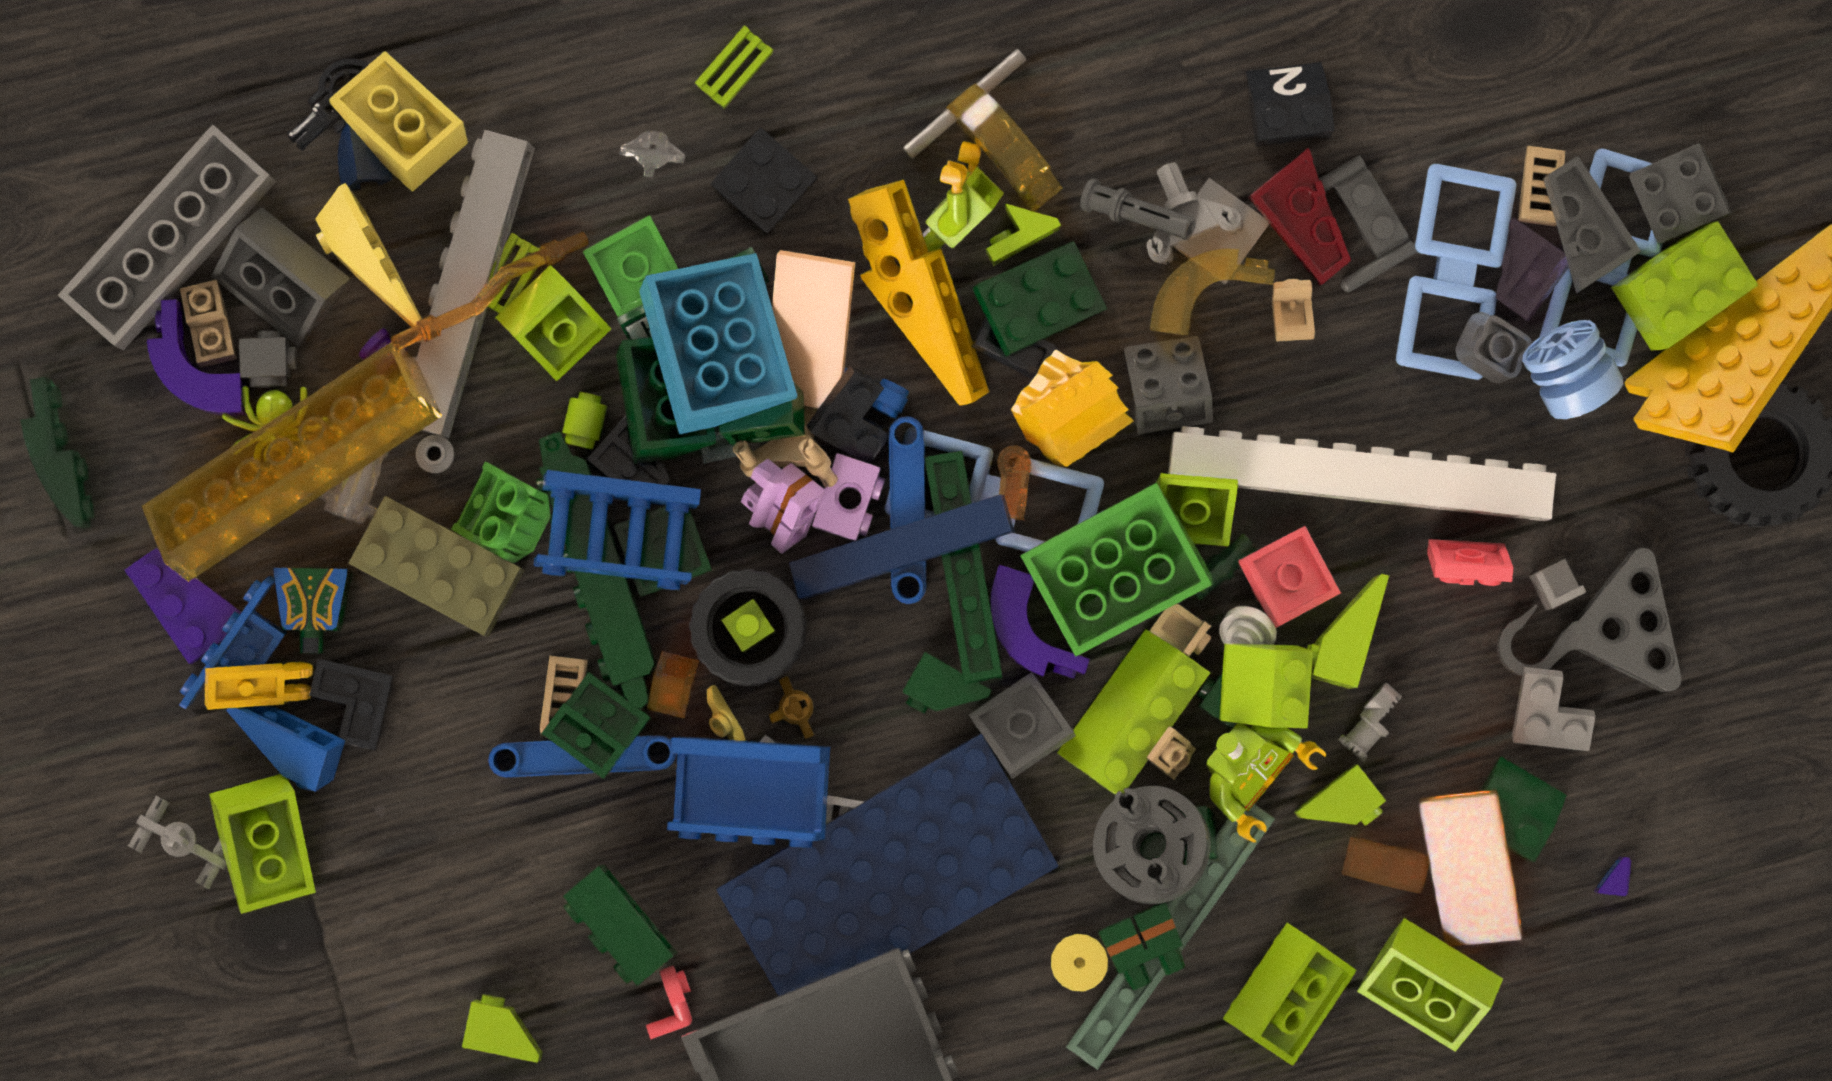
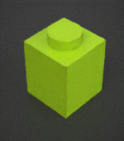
(748, 626)

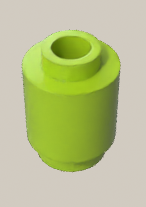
(584, 420)

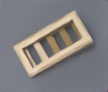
(1528, 214)
(564, 665)

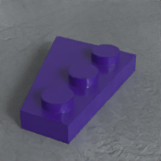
(186, 609)

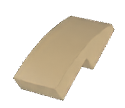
(208, 323)
(1171, 753)

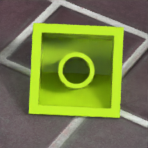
(553, 322)
(1202, 505)
(1266, 685)

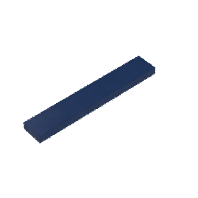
(901, 547)

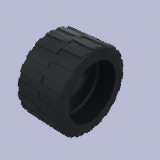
(727, 586)

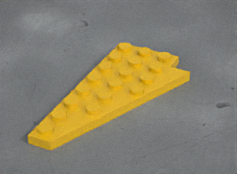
(1731, 365)

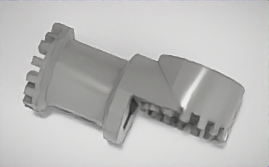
(1368, 729)

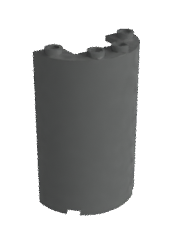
(839, 1028)

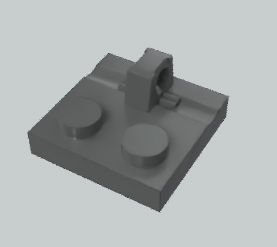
(1022, 725)

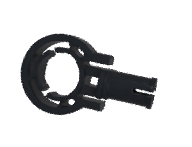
(319, 119)

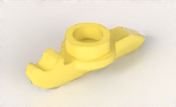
(722, 720)

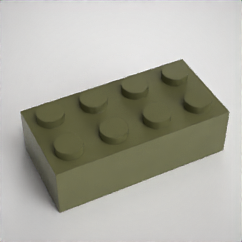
(436, 566)

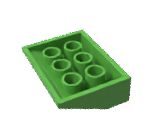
(1117, 569)

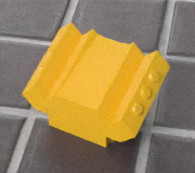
(1070, 408)

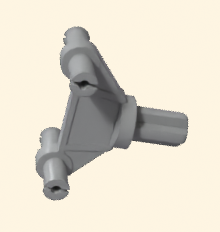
(1207, 214)
(178, 841)

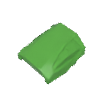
(504, 515)

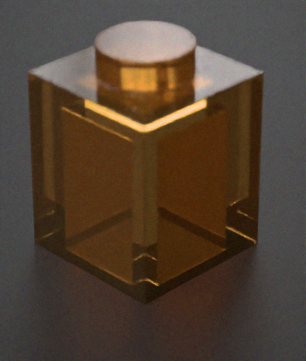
(673, 684)

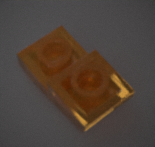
(1386, 865)

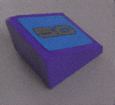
(1616, 879)

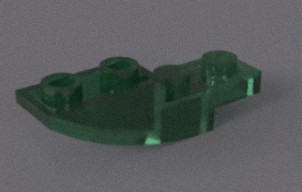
(58, 470)

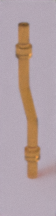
(431, 326)

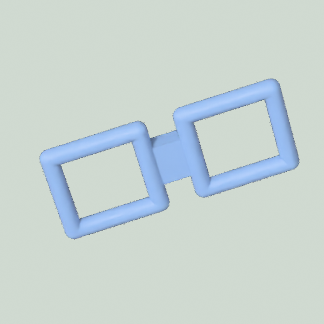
(1648, 248)
(1454, 265)
(987, 486)

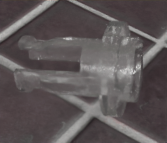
(352, 496)

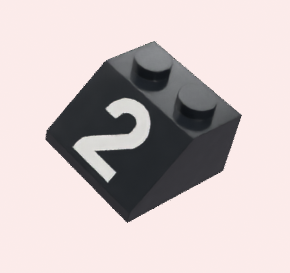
(1289, 104)

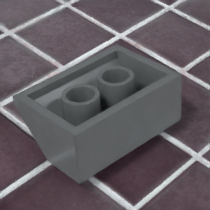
(279, 276)

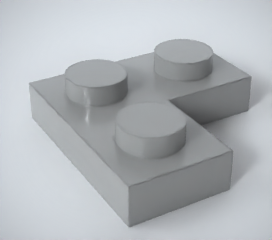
(1542, 720)

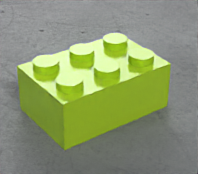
(1684, 286)

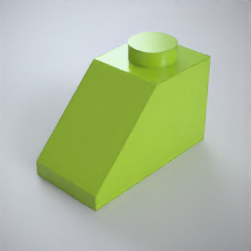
(1345, 800)
(499, 1031)

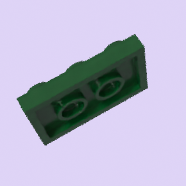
(1039, 298)

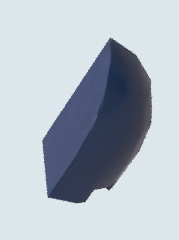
(358, 162)

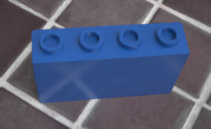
(750, 790)

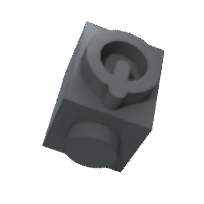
(267, 360)

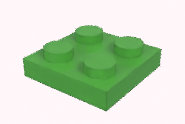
(626, 259)

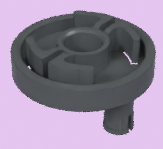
(1137, 816)

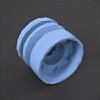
(1572, 369)

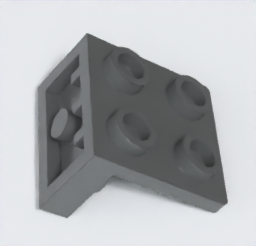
(1680, 193)
(1169, 384)

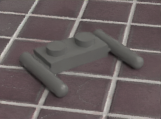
(1372, 218)

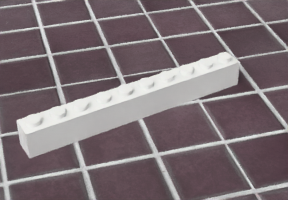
(1366, 476)

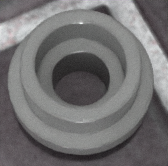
(441, 464)

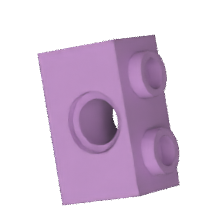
(851, 475)

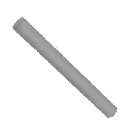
(945, 120)

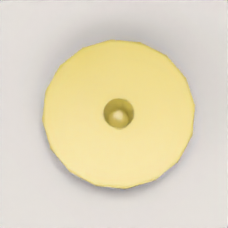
(1079, 962)

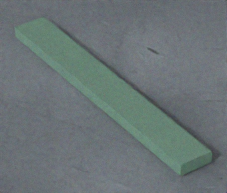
(1119, 1001)

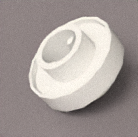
(1247, 626)

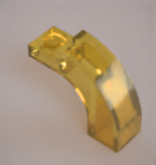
(1006, 145)
(1178, 294)

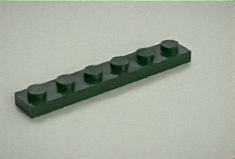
(964, 575)

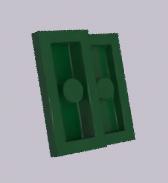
(596, 725)

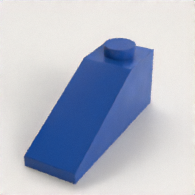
(291, 744)

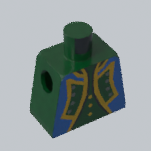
(312, 602)

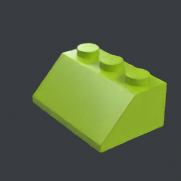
(1430, 985)
(1289, 994)

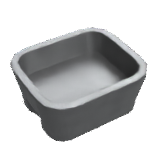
(1492, 347)

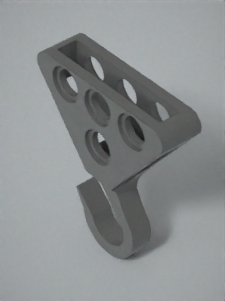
(1631, 647)

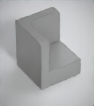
(1556, 585)

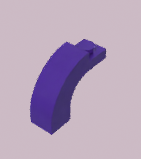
(169, 359)
(1011, 625)

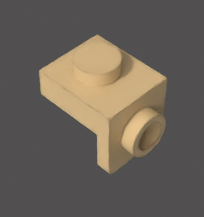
(1293, 310)
(1182, 630)

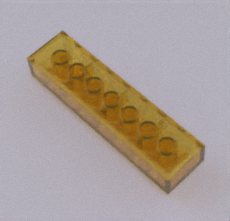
(291, 461)

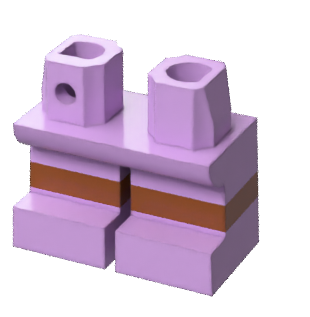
(782, 502)

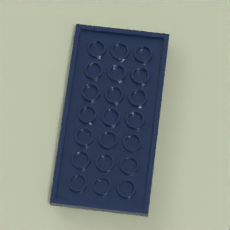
(890, 871)

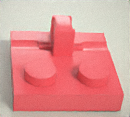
(1470, 561)
(1289, 577)

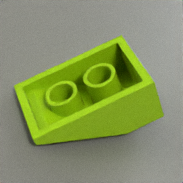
(1344, 644)
(263, 842)

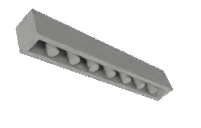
(477, 242)

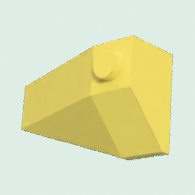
(356, 244)

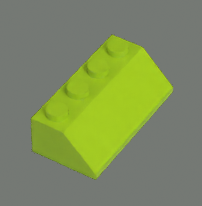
(1133, 712)

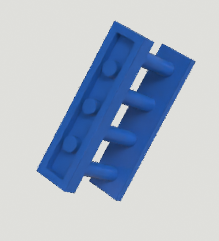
(639, 497)

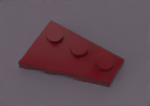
(1301, 216)

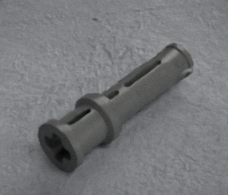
(1121, 206)

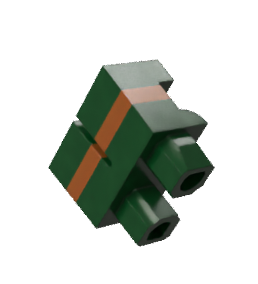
(1160, 940)

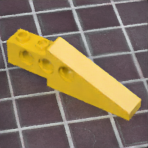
(935, 318)

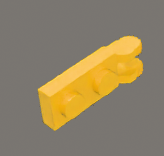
(255, 685)

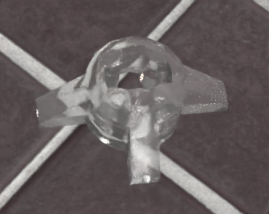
(655, 157)

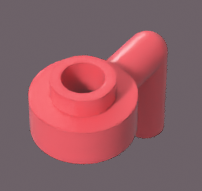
(675, 986)

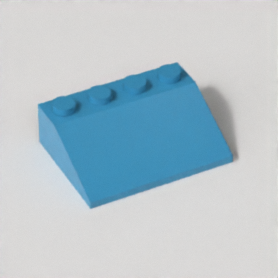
(717, 342)

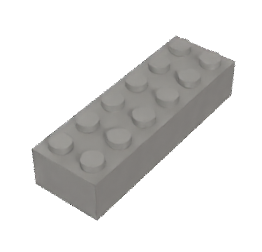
(167, 238)

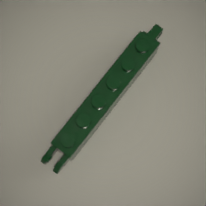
(607, 598)

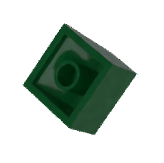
(1526, 806)

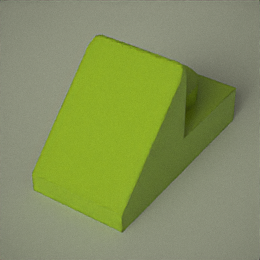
(1030, 229)

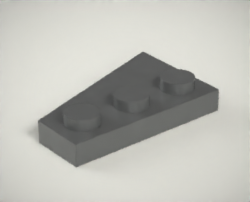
(1587, 224)

